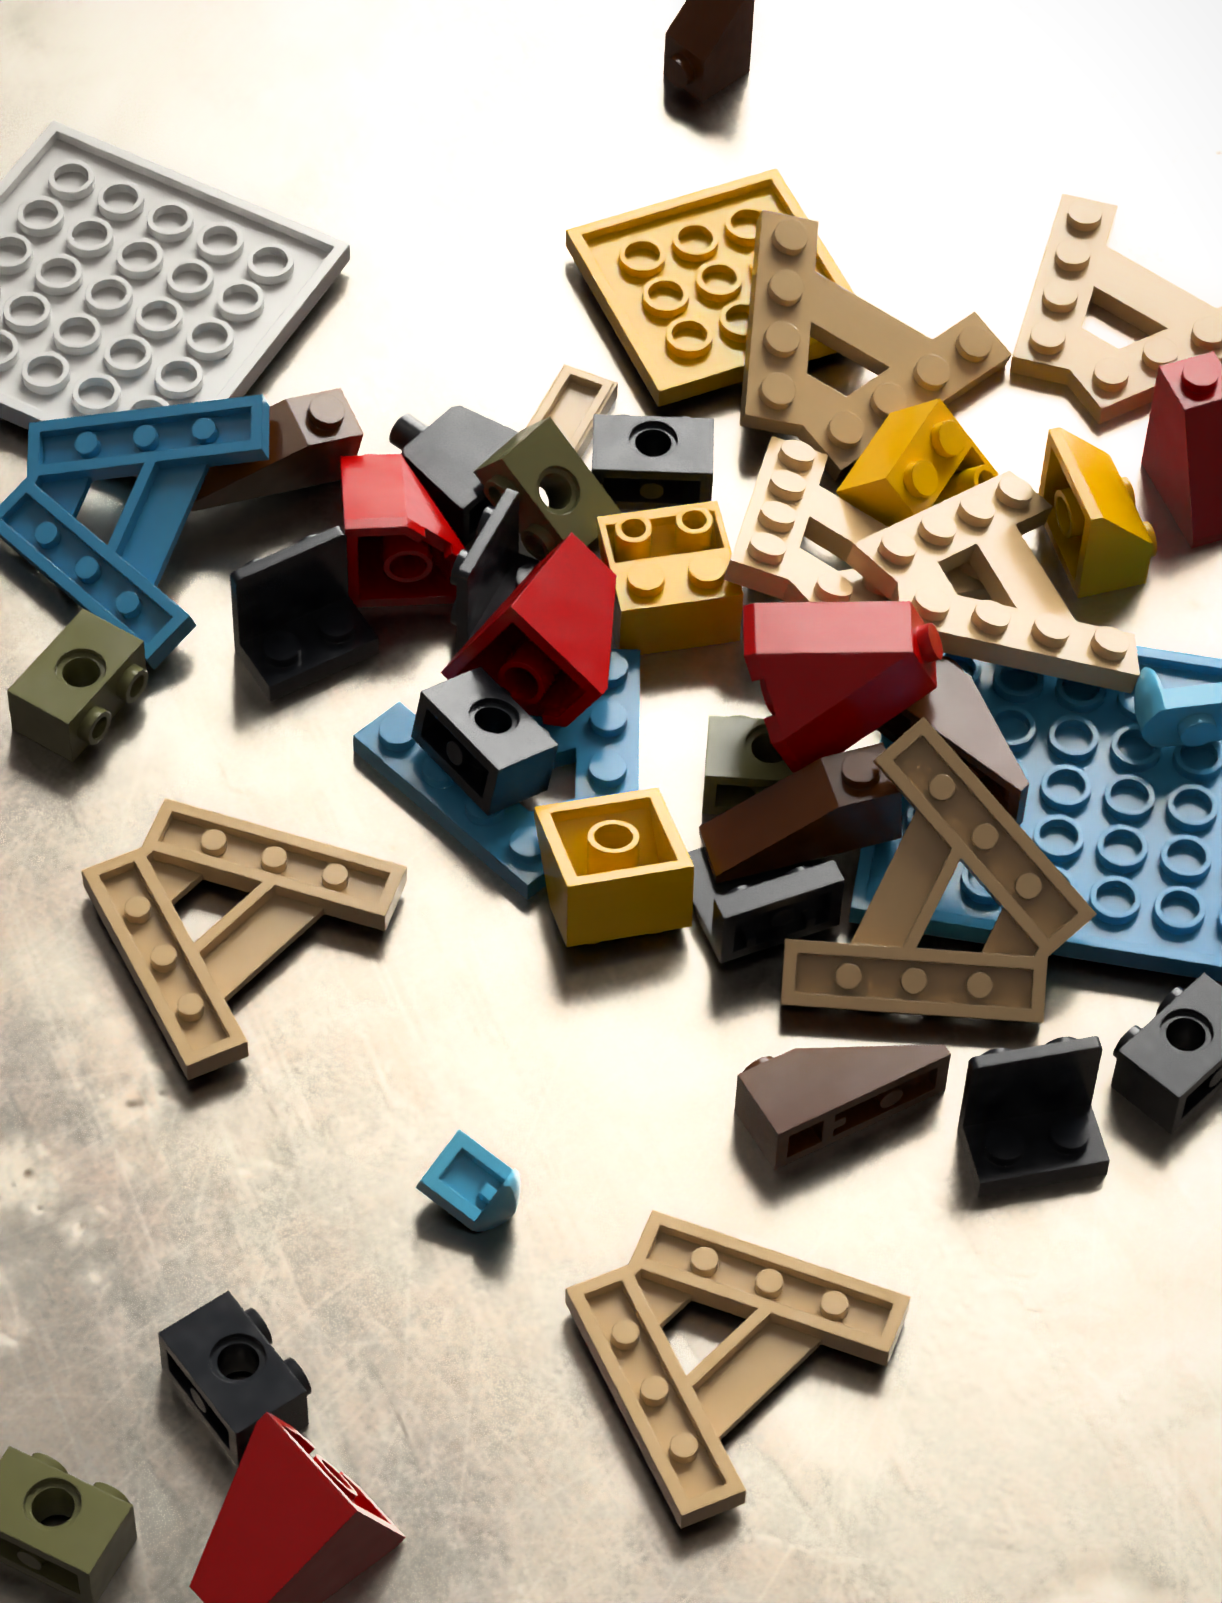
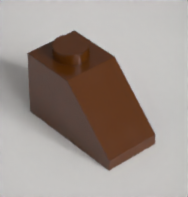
(709, 45)

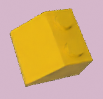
(1093, 517)
(614, 867)

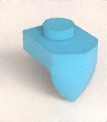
(1177, 714)
(472, 1184)

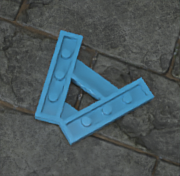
(171, 456)
(599, 741)

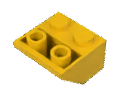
(914, 464)
(671, 578)

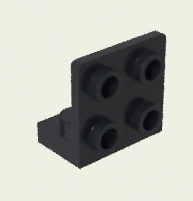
(489, 569)
(298, 616)
(765, 906)
(1032, 1116)

